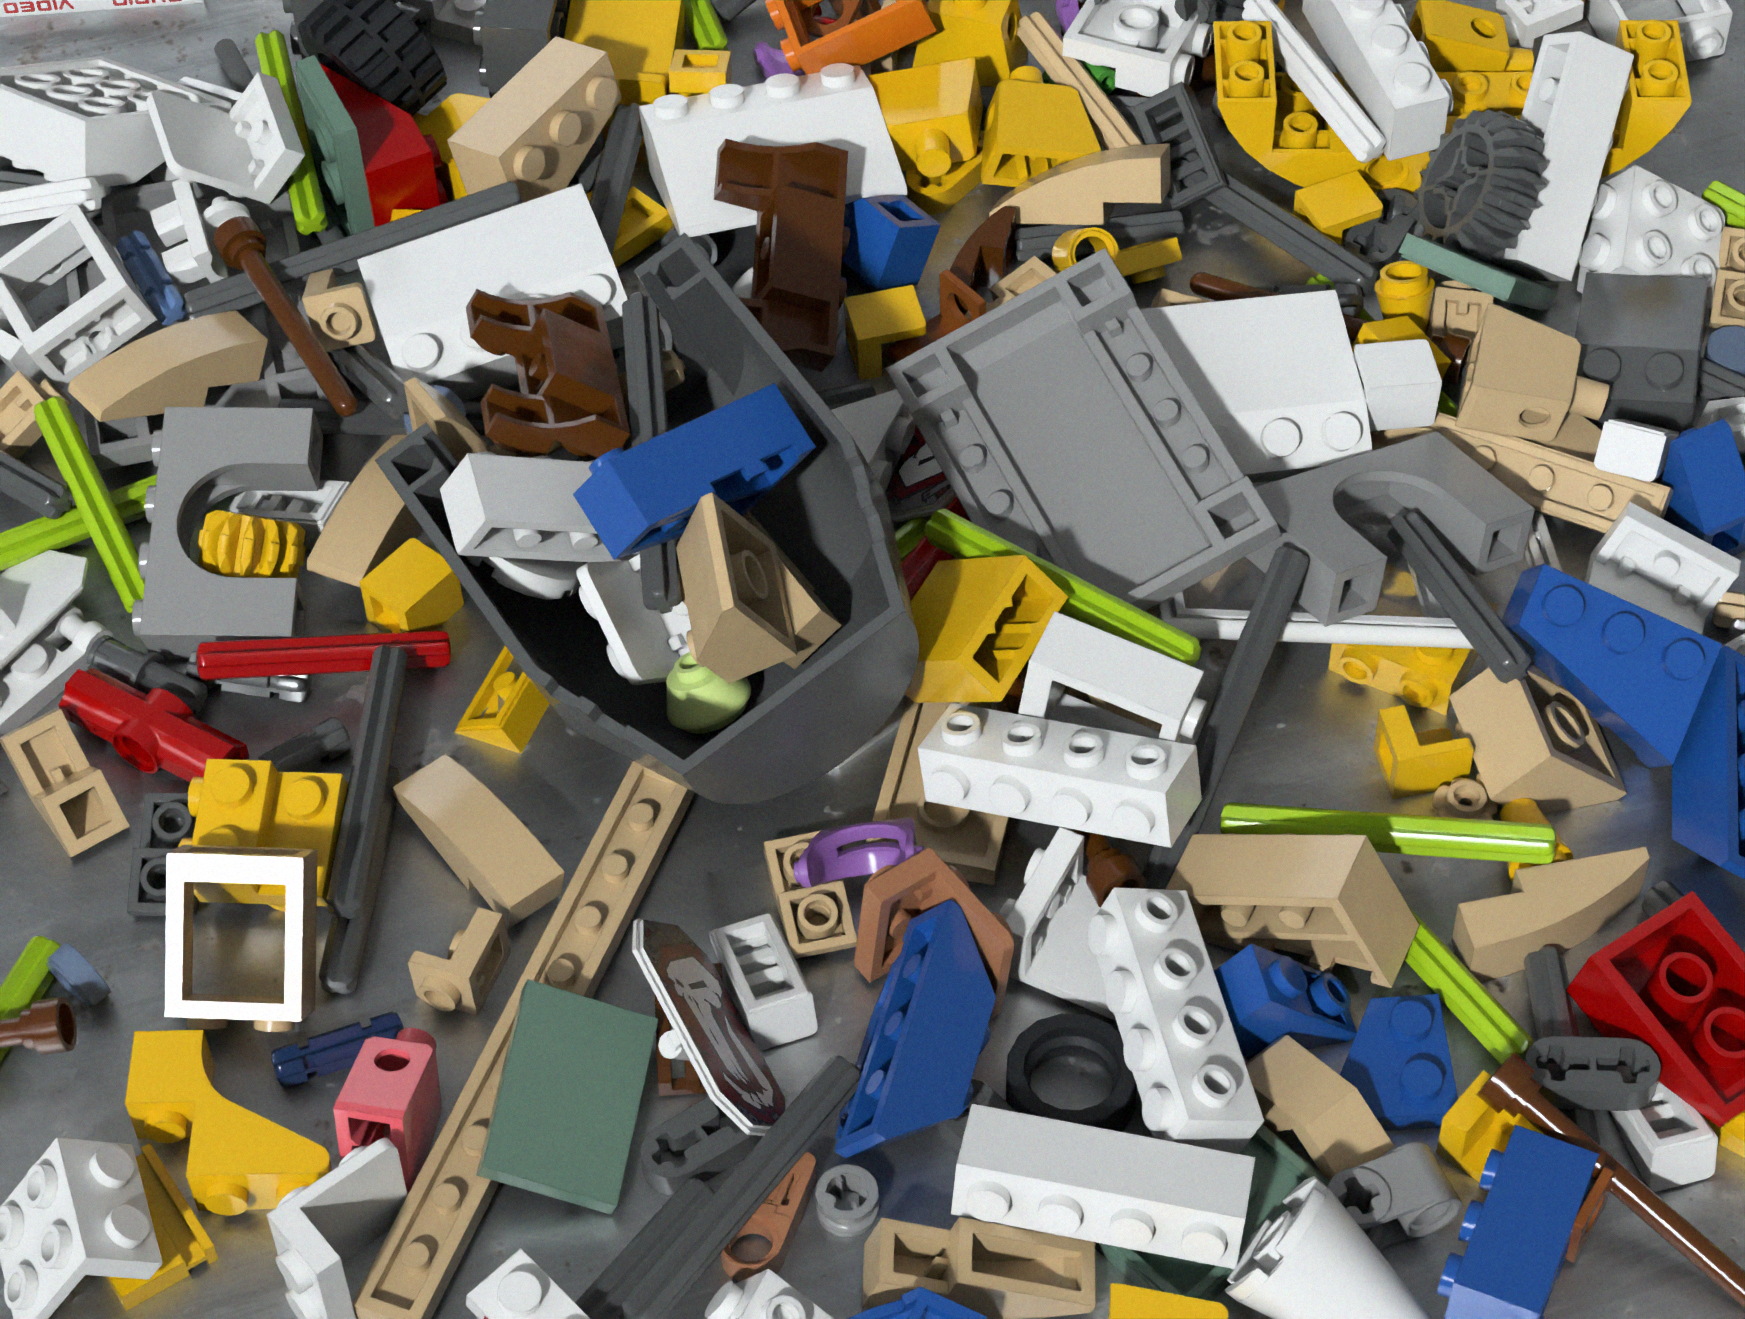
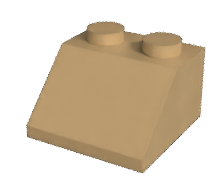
(732, 593)
(1535, 743)

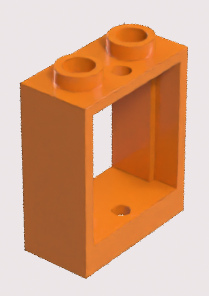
(854, 43)

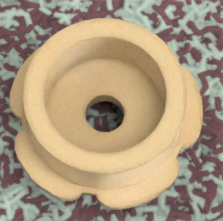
(1466, 790)

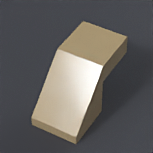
(62, 782)
(1319, 1106)

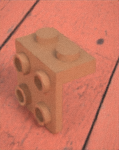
(910, 889)

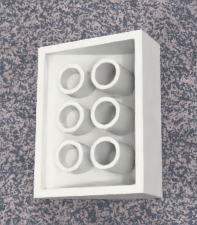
(786, 110)
(85, 119)
(513, 254)
(1271, 379)

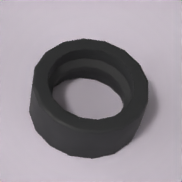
(1071, 1036)

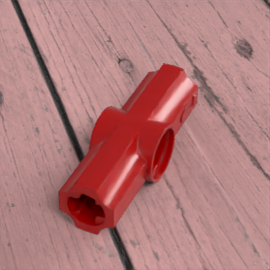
(146, 728)

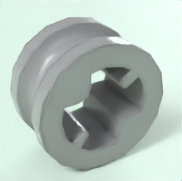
(842, 1179)

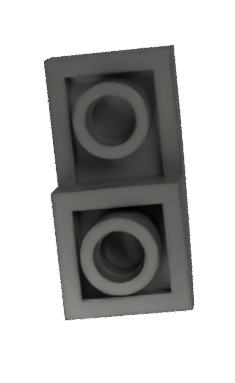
(163, 826)

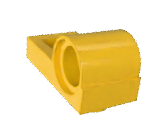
(1139, 261)

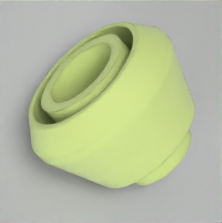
(701, 699)

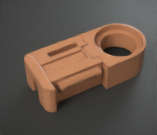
(776, 1220)

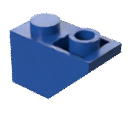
(888, 241)
(1707, 486)
(1278, 997)

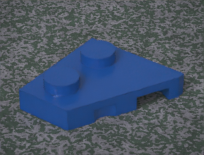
(1403, 1062)

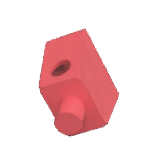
(394, 1086)

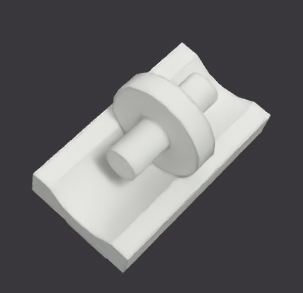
(197, 223)

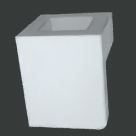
(1399, 383)

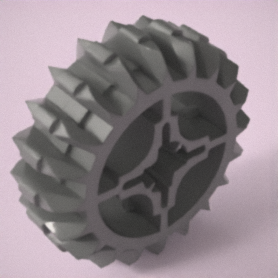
(1481, 185)

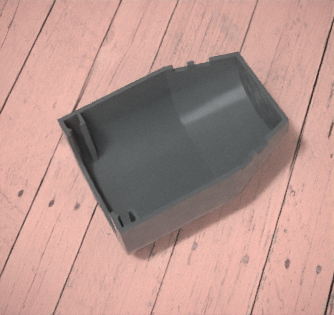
(822, 516)

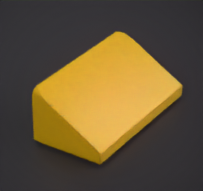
(517, 717)

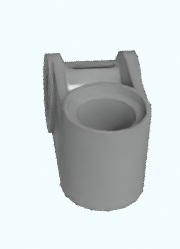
(1398, 1195)

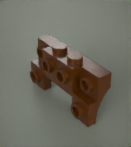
(797, 240)
(562, 374)

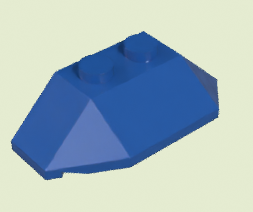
(1711, 770)
(920, 1036)

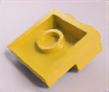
(1413, 673)
(259, 807)

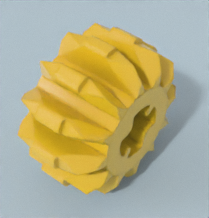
(250, 546)

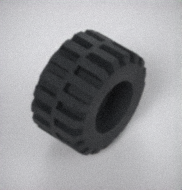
(375, 49)

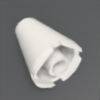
(1319, 1266)

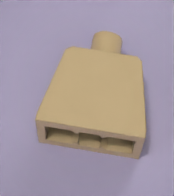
(1524, 379)

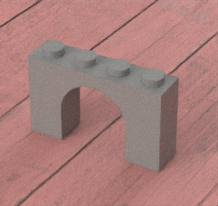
(200, 461)
(1457, 498)

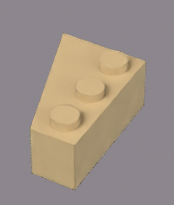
(539, 122)
(1299, 896)

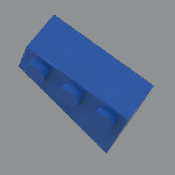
(653, 488)
(1615, 658)
(1519, 1231)

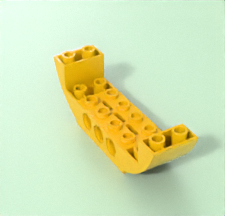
(1294, 140)

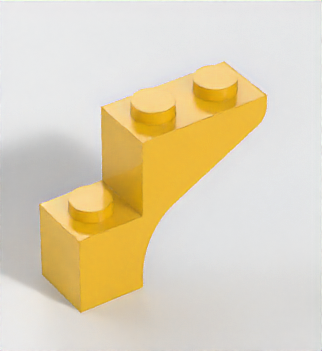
(234, 1154)

